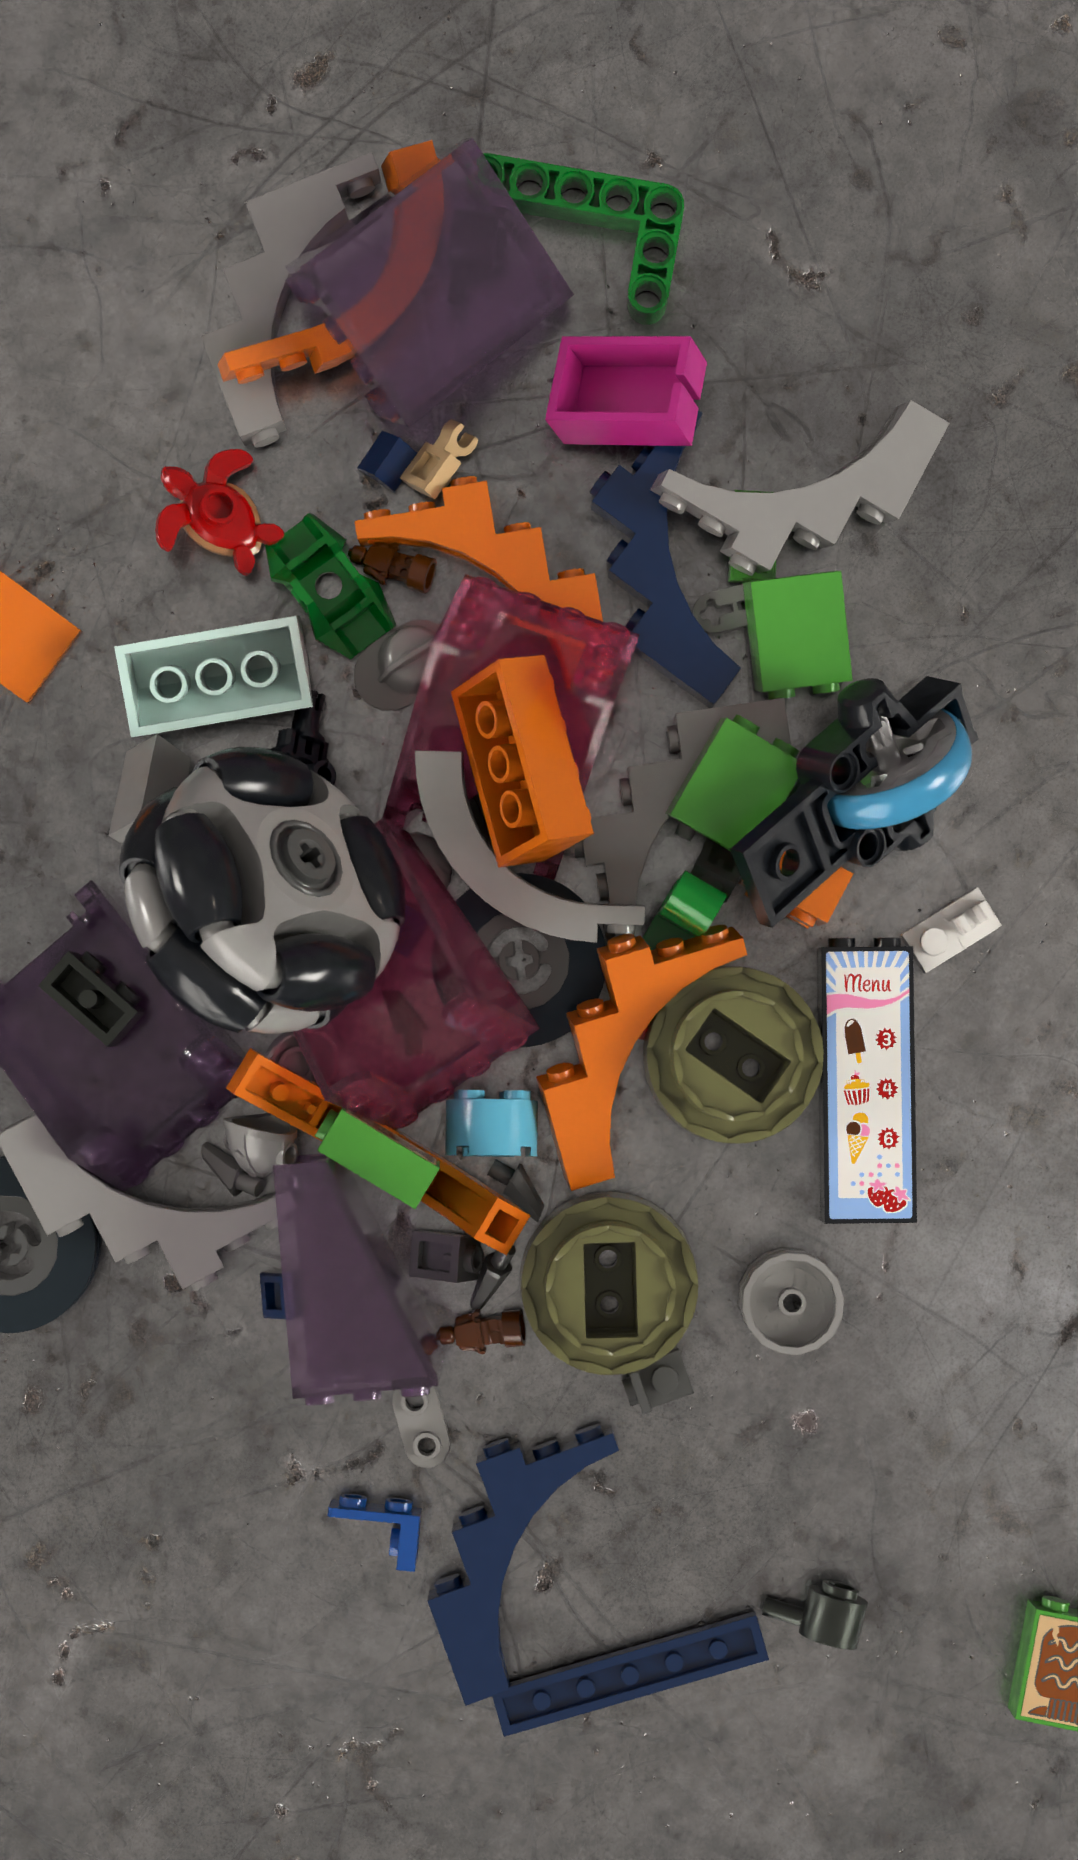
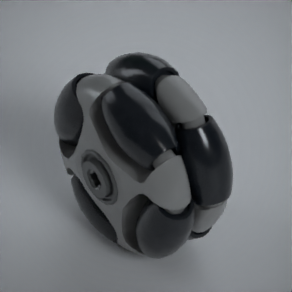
(261, 893)

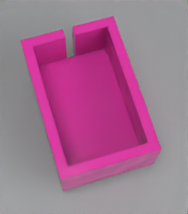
(626, 390)

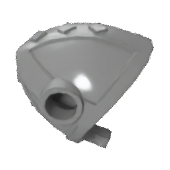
(260, 1142)

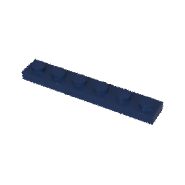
(630, 1673)

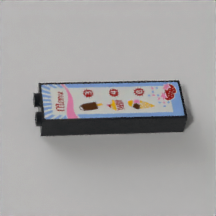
(867, 1082)

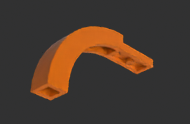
(316, 342)
(451, 1193)

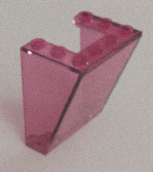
(499, 623)
(431, 1014)

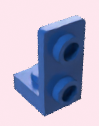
(403, 1540)

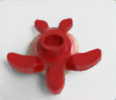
(215, 512)

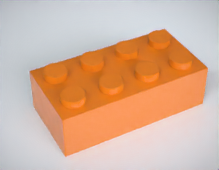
(522, 761)

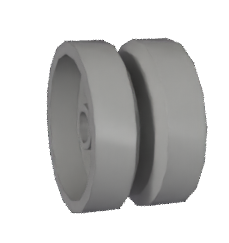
(786, 1273)

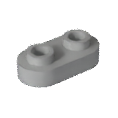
(422, 1423)

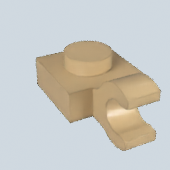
(437, 463)

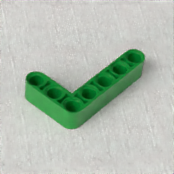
(595, 212)
(685, 911)

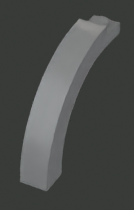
(454, 827)

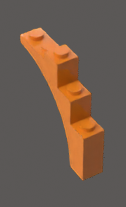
(468, 532)
(604, 1033)

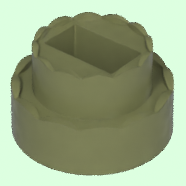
(757, 1021)
(650, 1280)

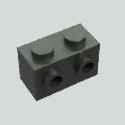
(92, 998)

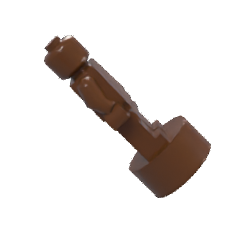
(384, 562)
(475, 1332)

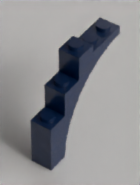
(644, 568)
(517, 1488)

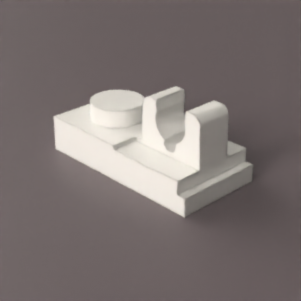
(951, 930)

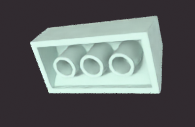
(214, 676)

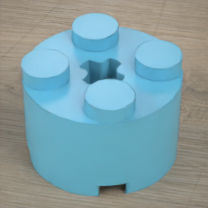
(491, 1125)

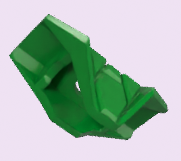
(340, 623)

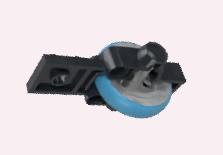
(908, 747)

